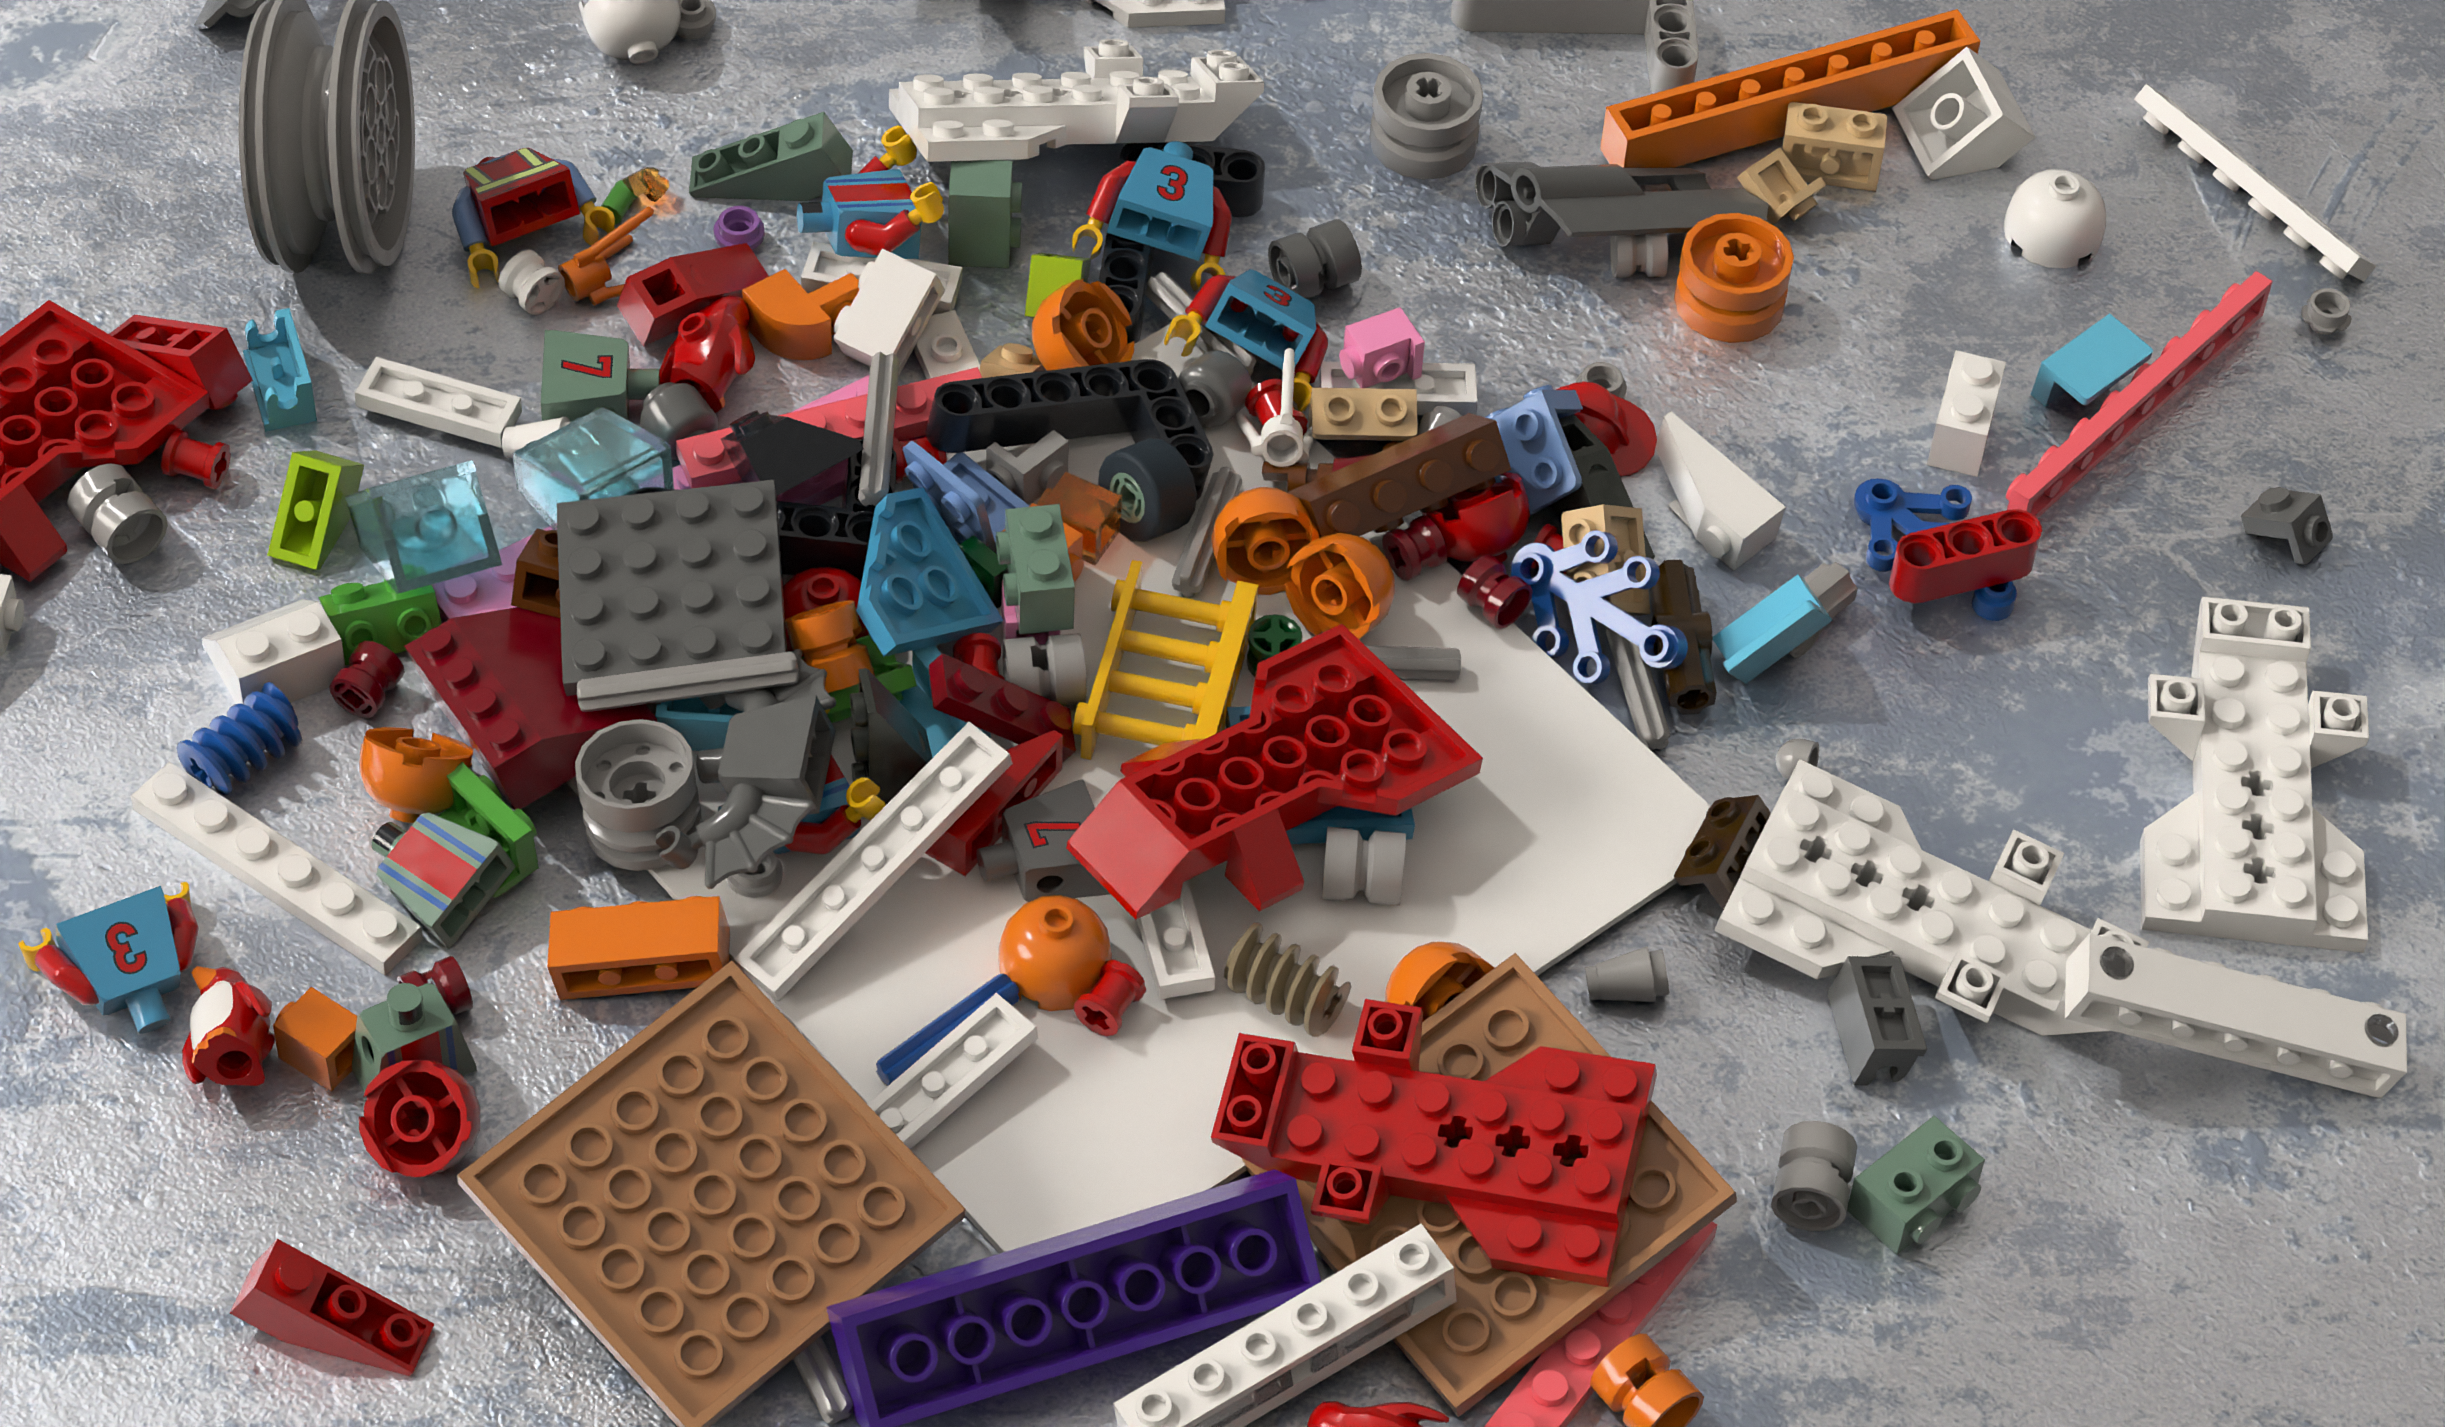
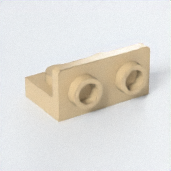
(1835, 144)
(1363, 414)
(1627, 528)

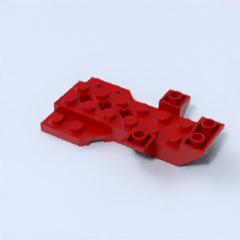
(68, 405)
(1319, 735)
(1386, 1130)

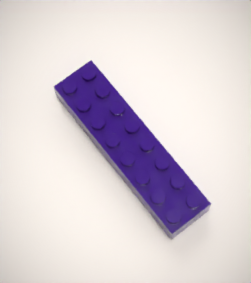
(1073, 1300)

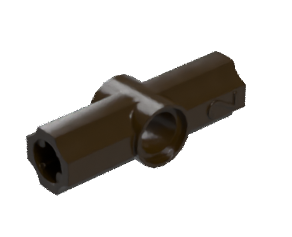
(1677, 604)

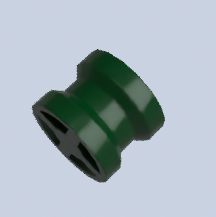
(1273, 634)

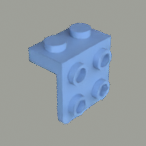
(1539, 446)
(962, 493)

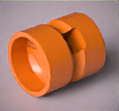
(829, 642)
(1639, 1382)

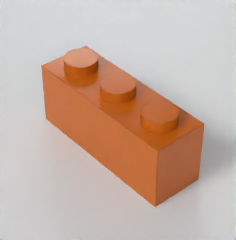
(637, 947)

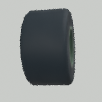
(1154, 488)

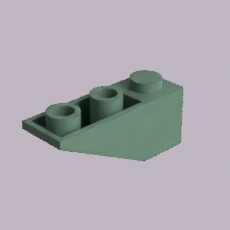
(775, 164)

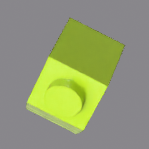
(1051, 272)
(313, 507)

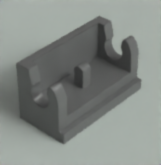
(1875, 1018)

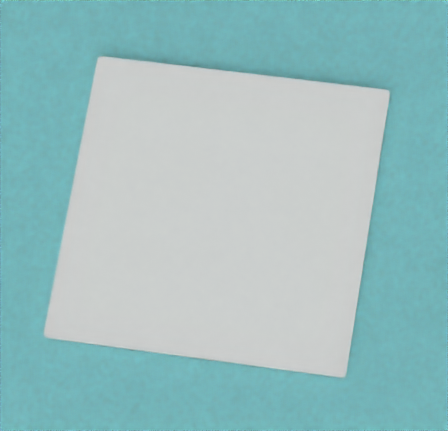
(1085, 1127)

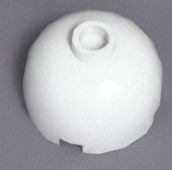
(631, 27)
(2056, 218)

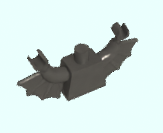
(769, 768)

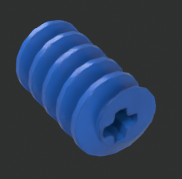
(241, 739)

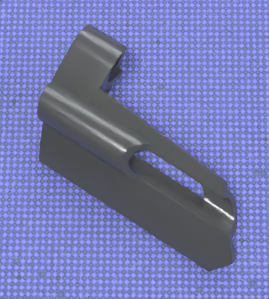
(1600, 201)

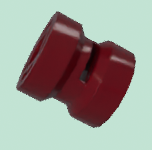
(1495, 592)
(370, 674)
(448, 980)

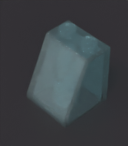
(591, 460)
(425, 527)

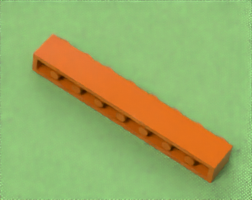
(1753, 102)

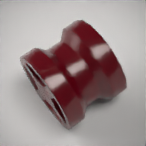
(1414, 548)

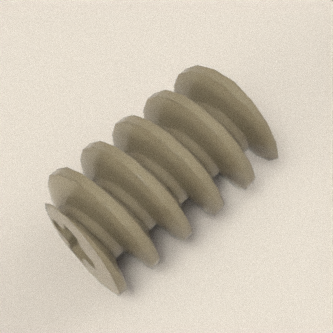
(1284, 982)

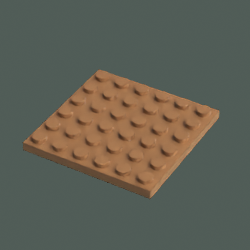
(710, 1198)
(1502, 1314)

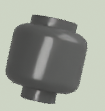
(1216, 387)
(677, 413)

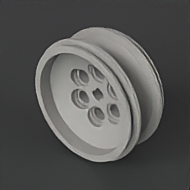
(327, 133)

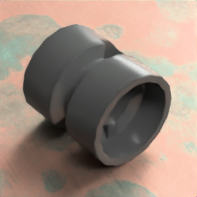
(1318, 260)

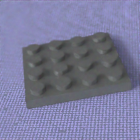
(669, 580)

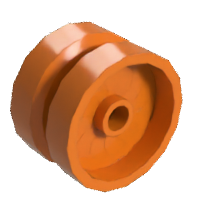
(1733, 277)

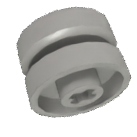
(1426, 116)

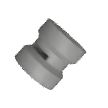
(1639, 252)

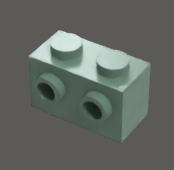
(981, 213)
(1038, 569)
(1916, 1186)

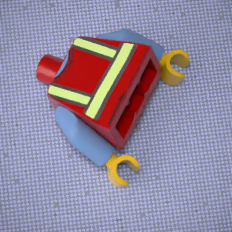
(519, 196)

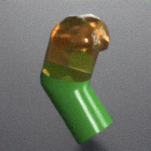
(631, 187)

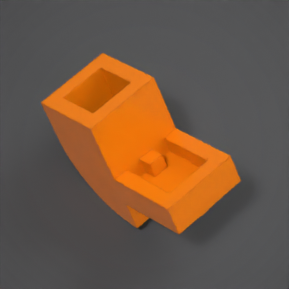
(794, 321)

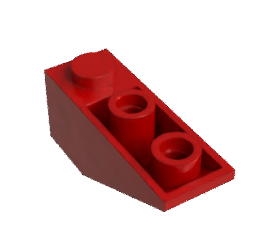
(669, 291)
(329, 1312)

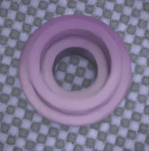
(739, 226)

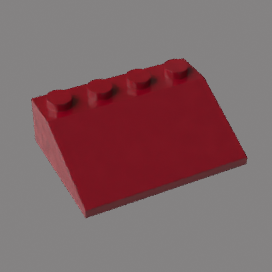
(507, 699)

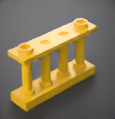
(1220, 659)

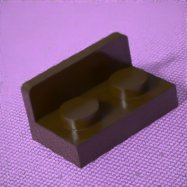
(1723, 845)

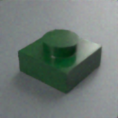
(986, 567)

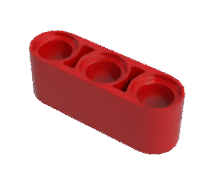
(1965, 556)

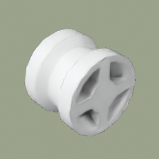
(531, 282)

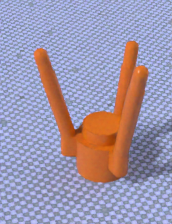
(589, 271)

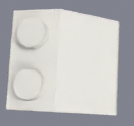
(1963, 118)
(286, 647)

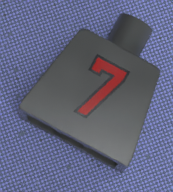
(1036, 845)

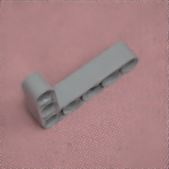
(1666, 25)

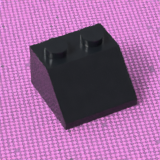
(784, 449)

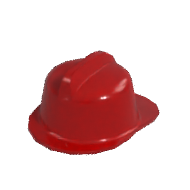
(1618, 425)

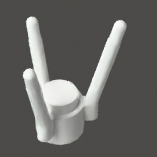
(1282, 435)

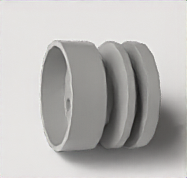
(634, 785)

